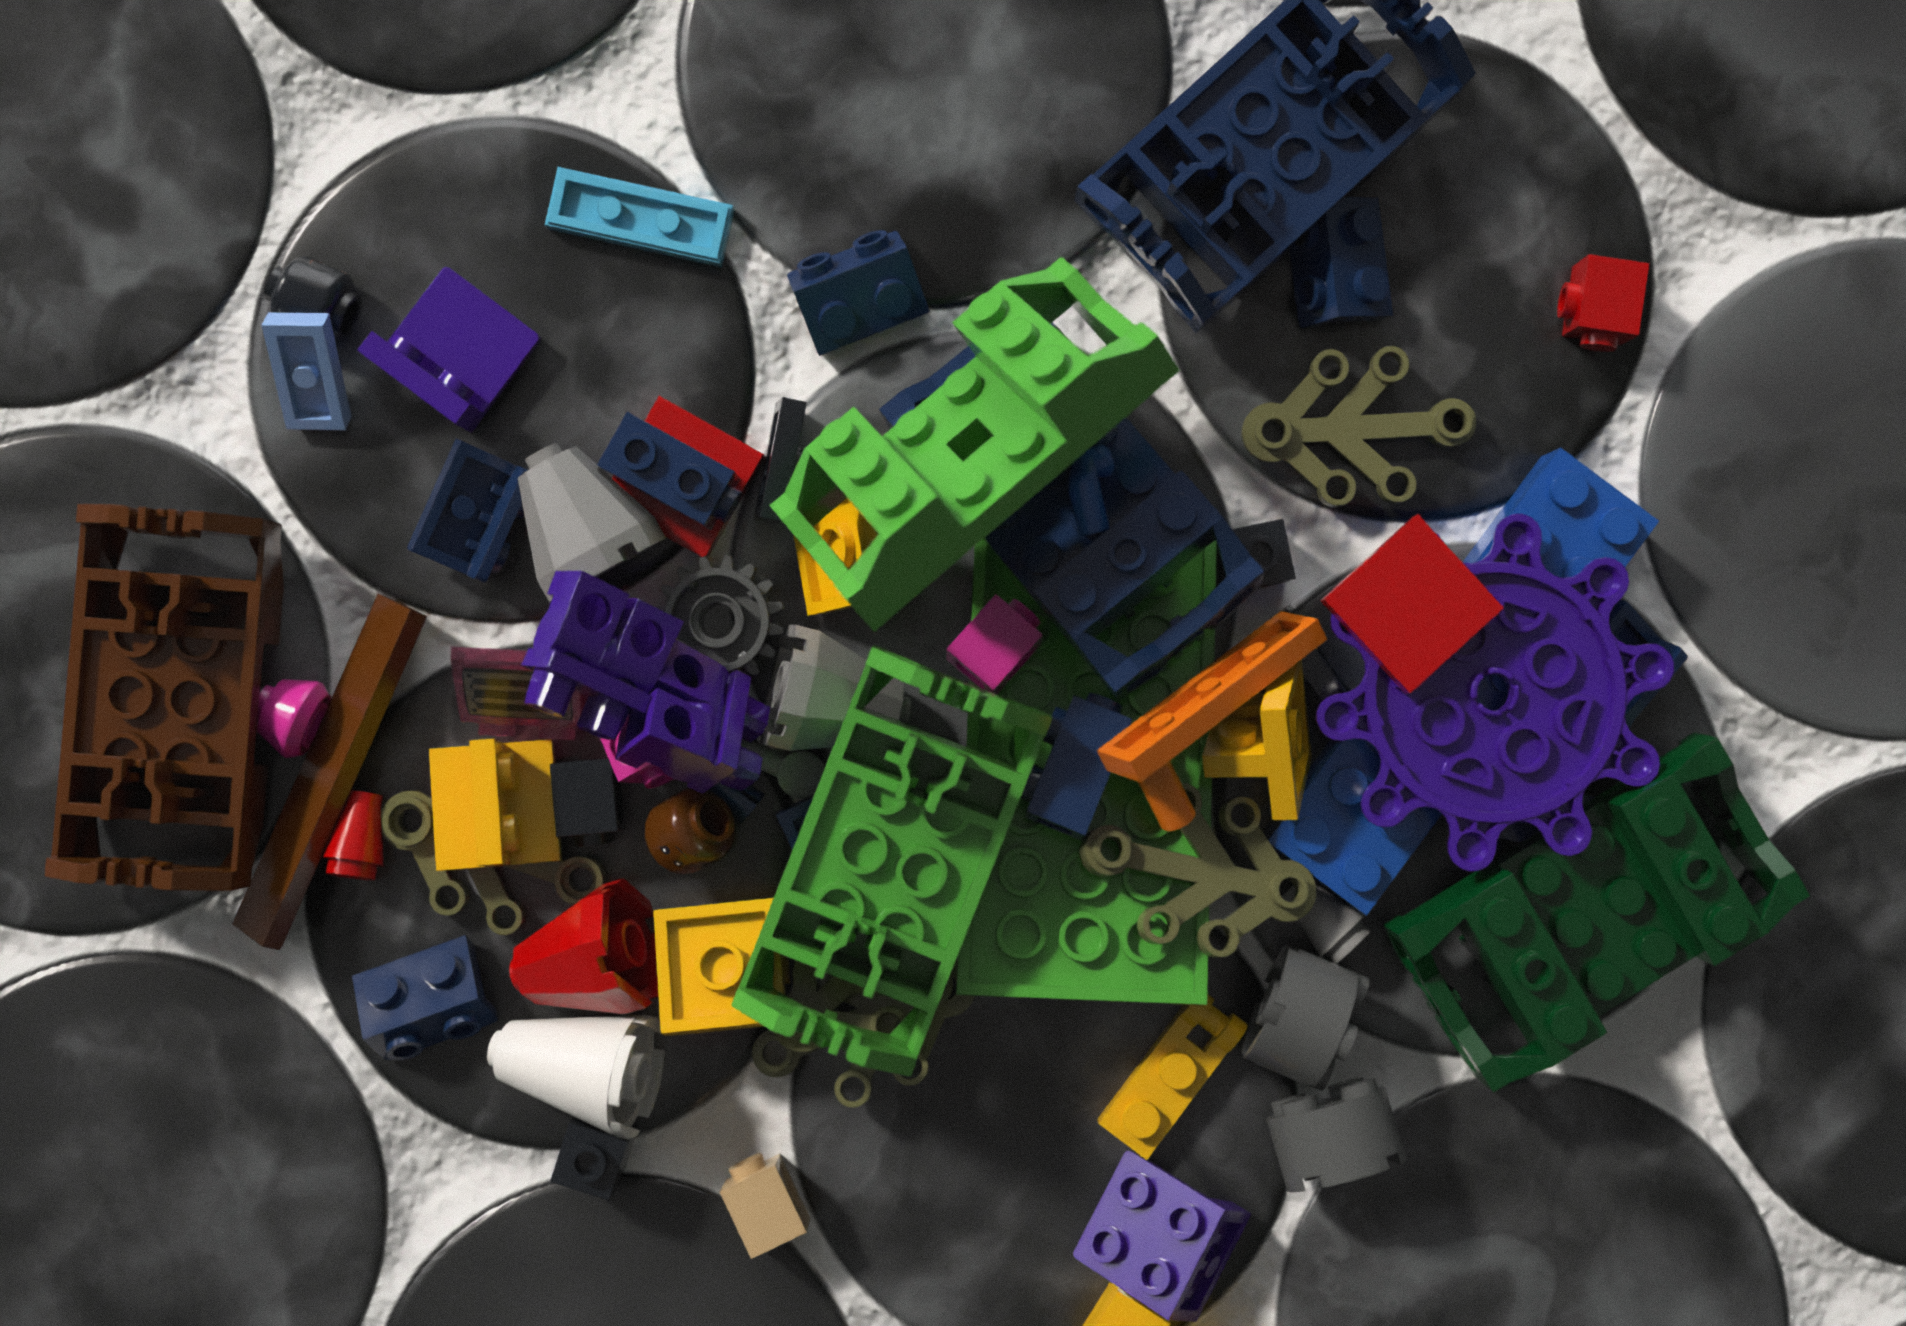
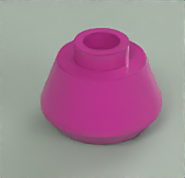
(292, 715)

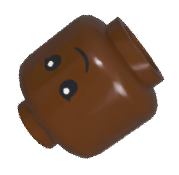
(690, 831)

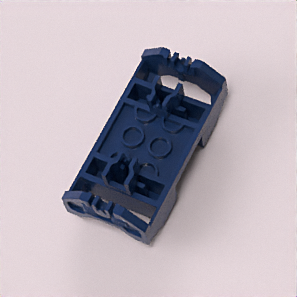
(1270, 144)
(1096, 578)

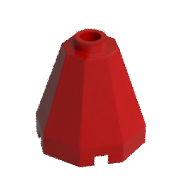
(592, 954)

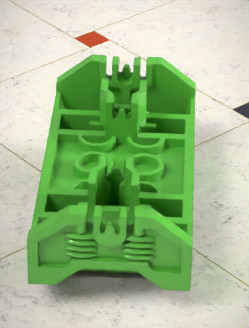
(890, 863)

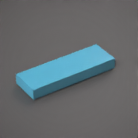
(639, 217)

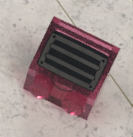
(493, 692)

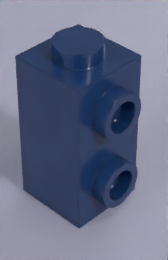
(671, 472)
(1074, 776)

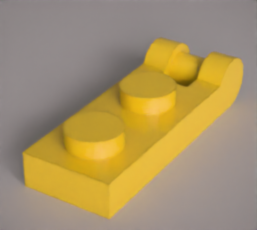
(1170, 1077)

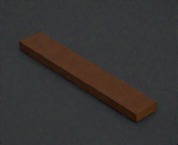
(329, 772)

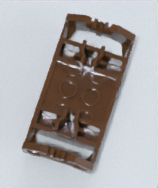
(164, 699)

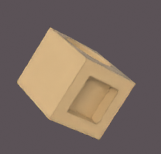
(764, 1203)

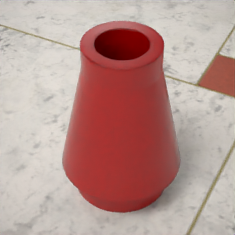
(357, 838)

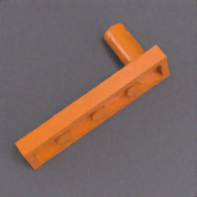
(1163, 732)

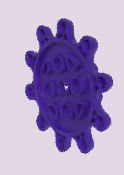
(1549, 737)

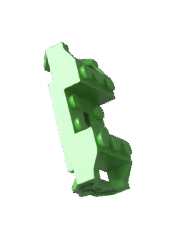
(976, 441)

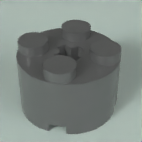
(1304, 1017)
(1336, 1136)

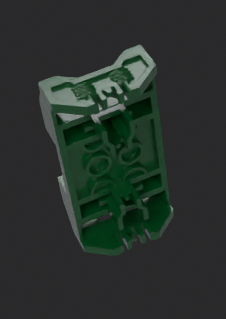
(1600, 925)

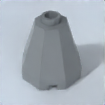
(580, 516)
(814, 690)

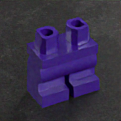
(600, 647)
(697, 724)

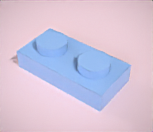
(307, 371)

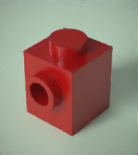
(1603, 302)

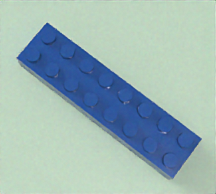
(1332, 838)

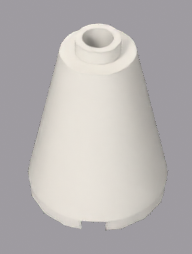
(584, 1066)

